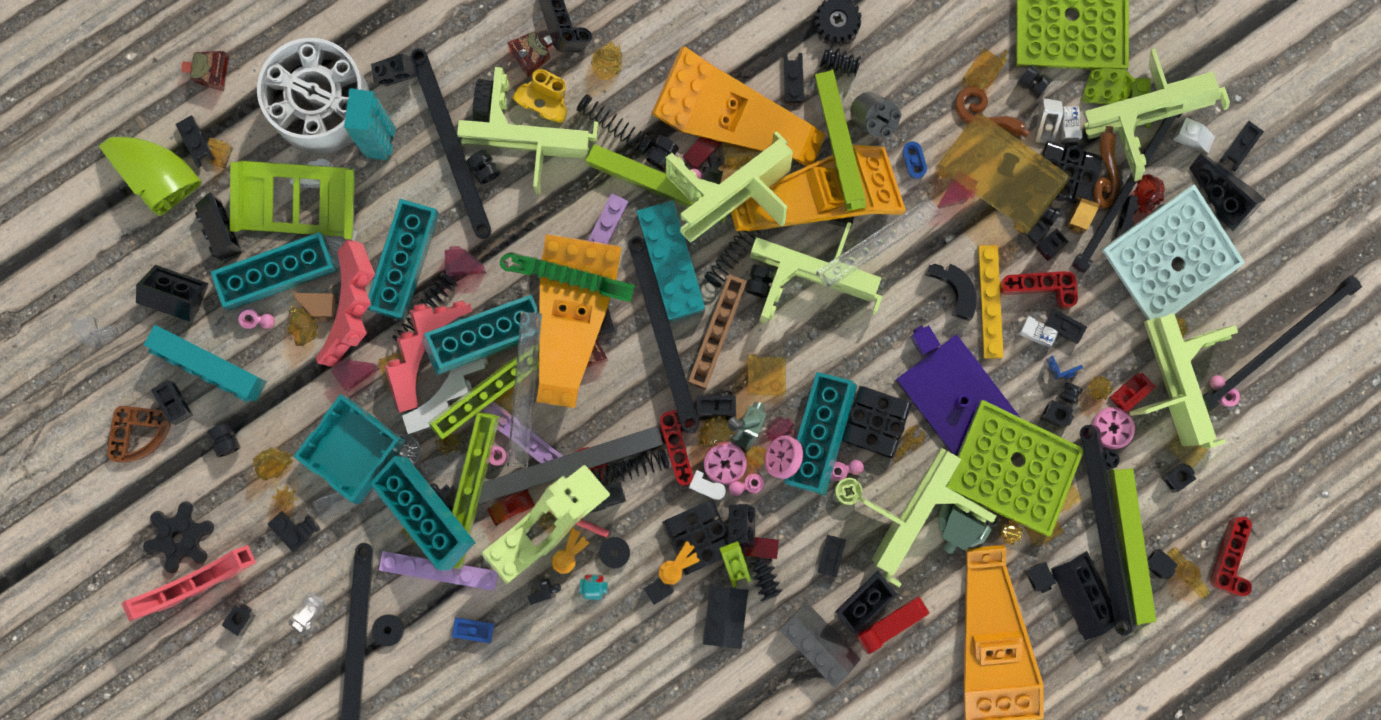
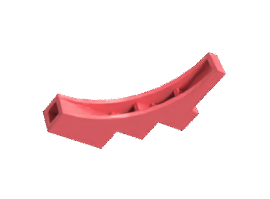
(353, 302)
(403, 373)
(189, 585)

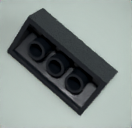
(1085, 595)

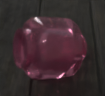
(780, 427)

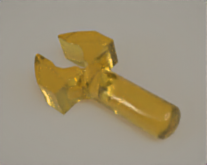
(910, 440)

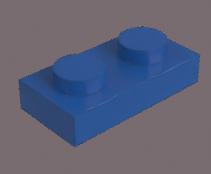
(473, 630)

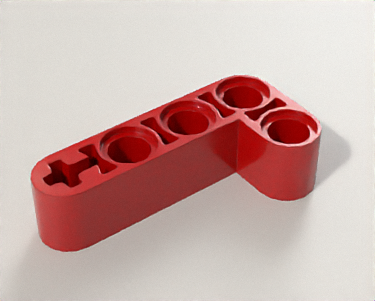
(1038, 287)
(678, 448)
(1235, 555)
(891, 625)

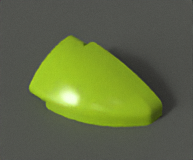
(151, 171)

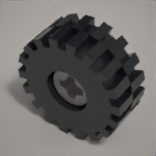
(840, 32)

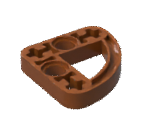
(132, 419)

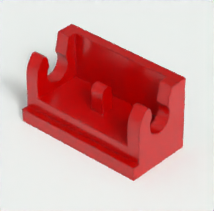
(1132, 391)

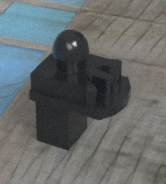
(442, 493)
(547, 591)

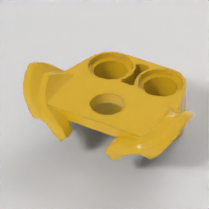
(554, 100)

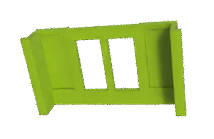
(254, 193)

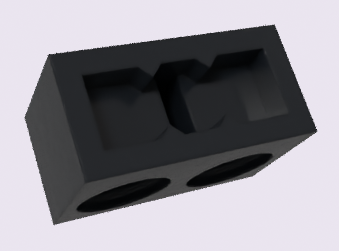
(394, 70)
(172, 402)
(716, 406)
(742, 525)

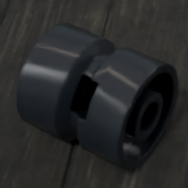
(1027, 81)
(662, 148)
(484, 167)
(759, 281)
(223, 439)

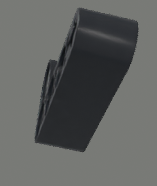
(563, 35)

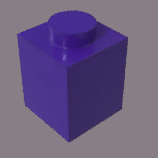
(924, 340)

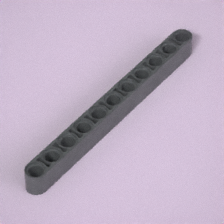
(570, 464)

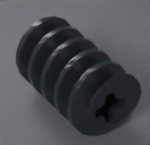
(840, 61)
(765, 579)

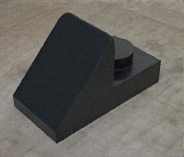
(1052, 244)

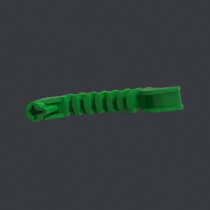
(554, 271)

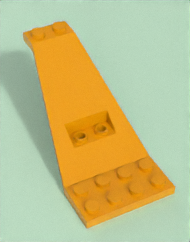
(700, 97)
(817, 196)
(568, 335)
(1002, 681)

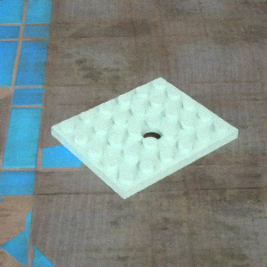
(1176, 229)

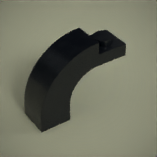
(962, 286)

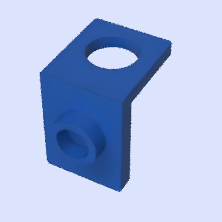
(1056, 372)

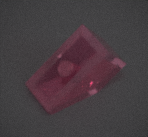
(955, 194)
(460, 262)
(351, 372)

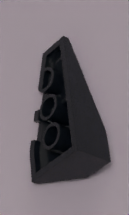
(1229, 195)

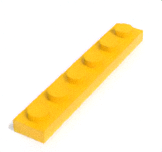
(990, 302)

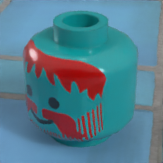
(593, 587)

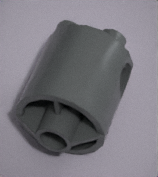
(875, 114)

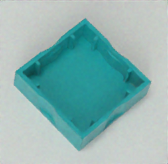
(349, 448)

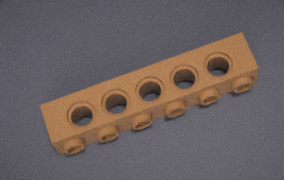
(717, 332)

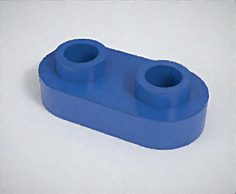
(916, 160)

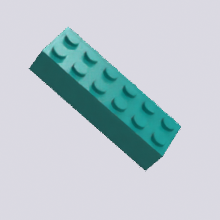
(369, 124)
(402, 259)
(671, 261)
(273, 271)
(476, 335)
(199, 361)
(822, 431)
(422, 513)

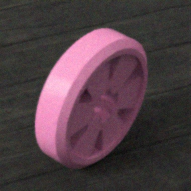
(1124, 423)
(791, 461)
(725, 474)

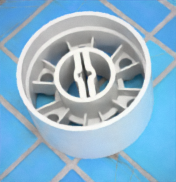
(303, 86)

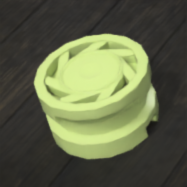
(848, 491)

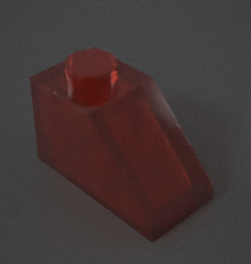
(510, 507)

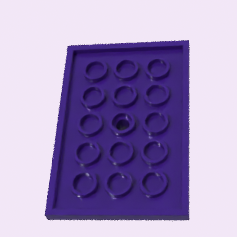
(940, 384)

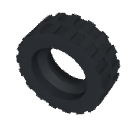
(482, 100)

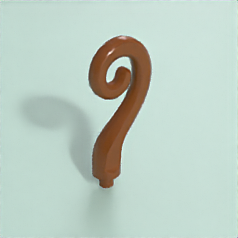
(1010, 123)
(1111, 186)

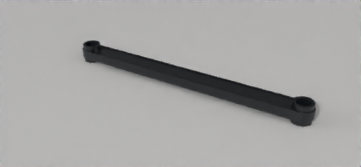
(451, 144)
(1082, 261)
(1349, 286)
(663, 334)
(1107, 530)
(357, 634)

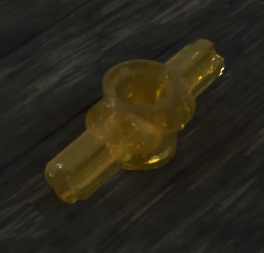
(1195, 581)

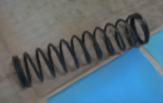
(584, 103)
(445, 277)
(711, 279)
(664, 461)

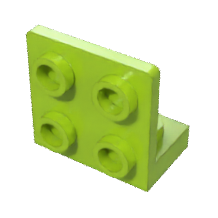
(1107, 86)

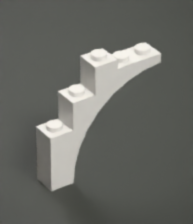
(452, 390)

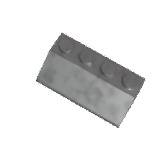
(820, 644)

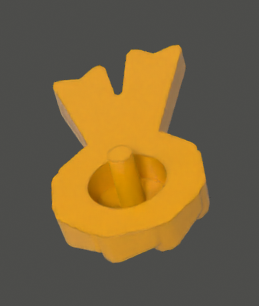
(564, 560)
(671, 571)

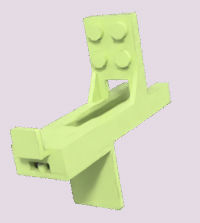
(1165, 102)
(544, 140)
(721, 199)
(795, 263)
(1184, 394)
(568, 501)
(904, 530)

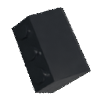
(217, 227)
(171, 292)
(865, 603)
(725, 617)

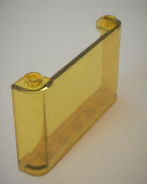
(1003, 172)

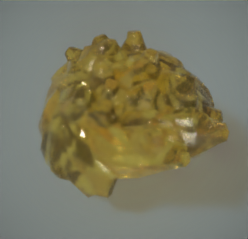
(607, 61)
(302, 326)
(714, 431)
(271, 463)

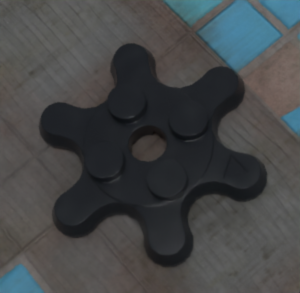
(188, 546)

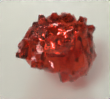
(1149, 192)

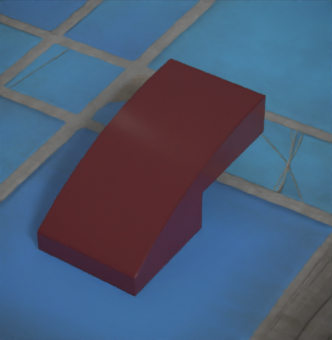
(700, 151)
(763, 548)

